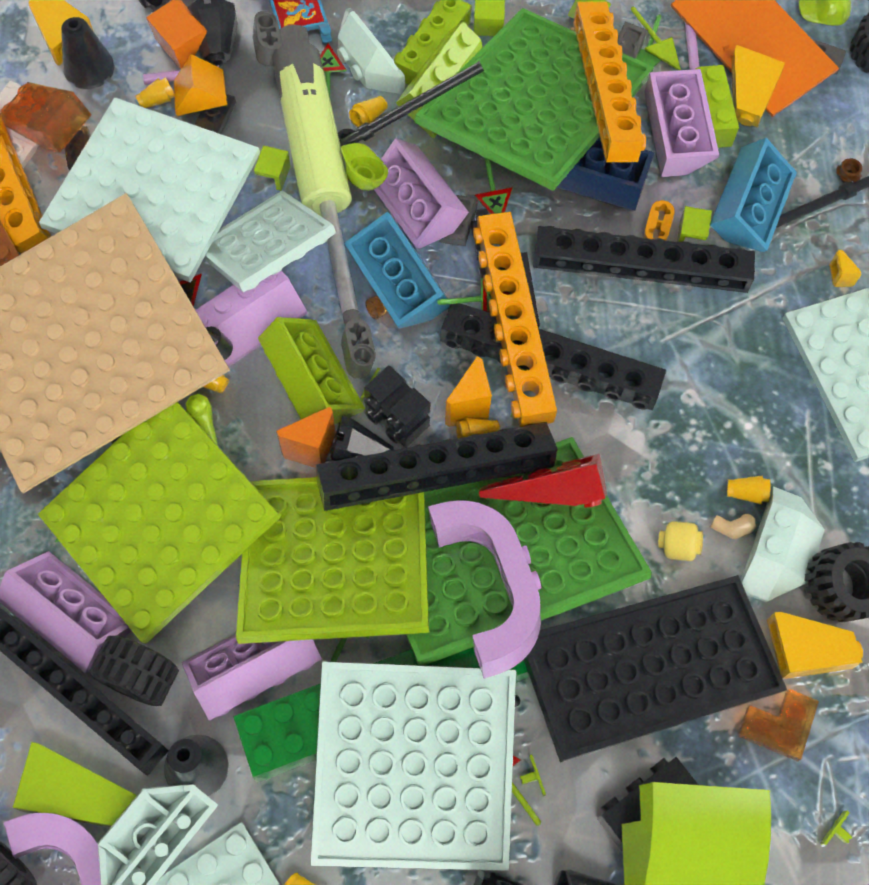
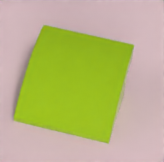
(698, 836)

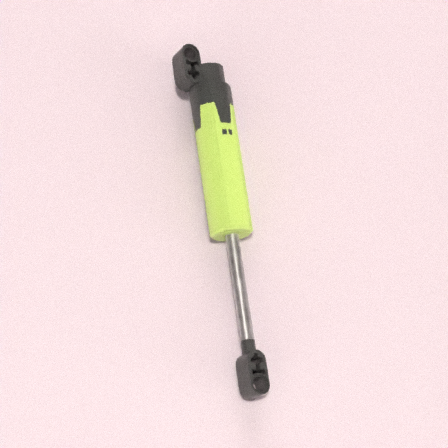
(316, 160)

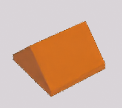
(177, 31)
(308, 439)

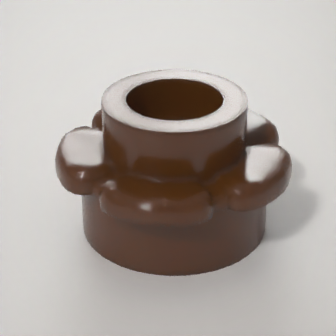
(849, 170)

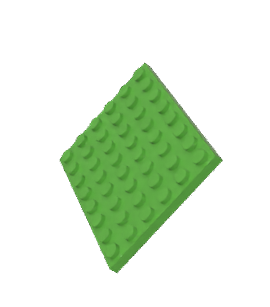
(528, 103)
(572, 549)

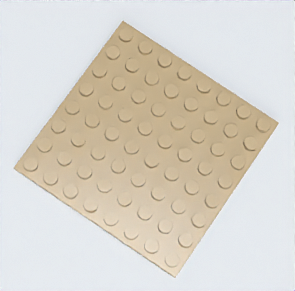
(92, 342)

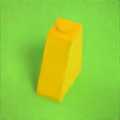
(49, 18)
(753, 84)
(811, 646)

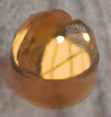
(375, 307)

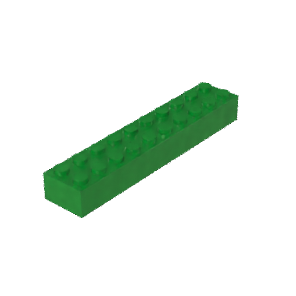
(286, 730)

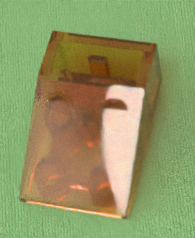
(45, 115)

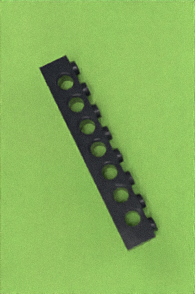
(656, 268)
(567, 352)
(435, 466)
(79, 696)

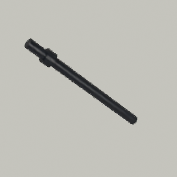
(367, 129)
(844, 192)

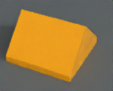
(199, 87)
(470, 397)

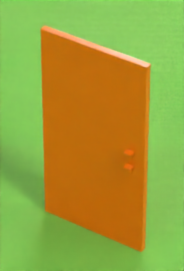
(763, 29)

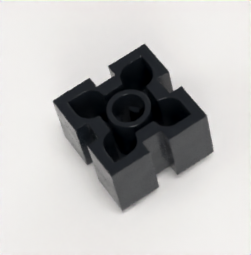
(396, 407)

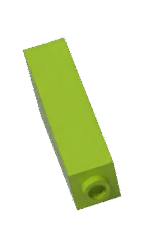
(68, 789)

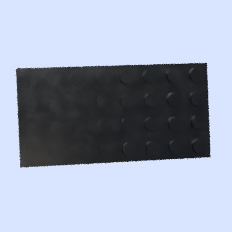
(650, 667)

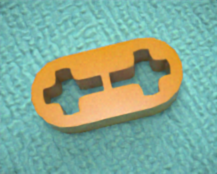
(662, 225)

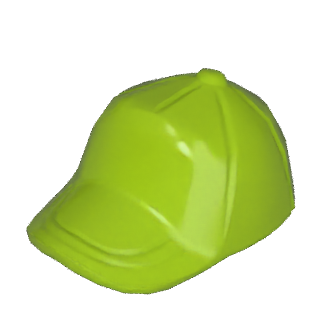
(825, 11)
(363, 166)

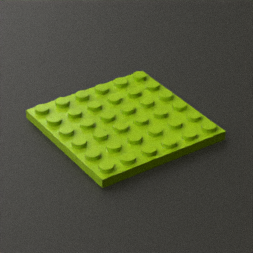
(158, 519)
(334, 569)

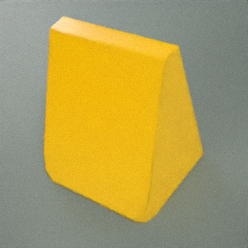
(843, 270)

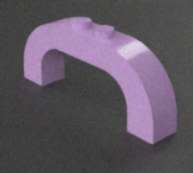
(474, 522)
(59, 833)

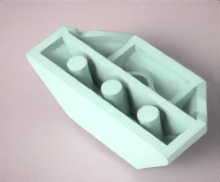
(367, 56)
(782, 547)
(152, 834)

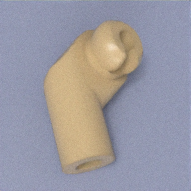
(735, 529)

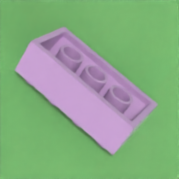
(680, 121)
(418, 195)
(248, 314)
(61, 608)
(239, 672)

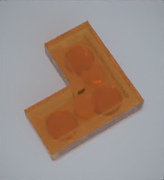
(781, 733)

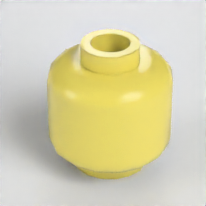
(681, 541)

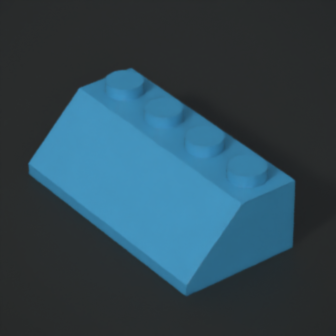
(754, 196)
(397, 272)

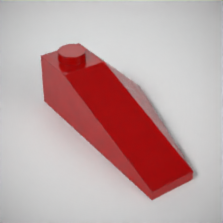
(572, 484)

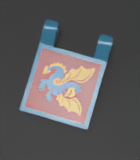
(304, 13)

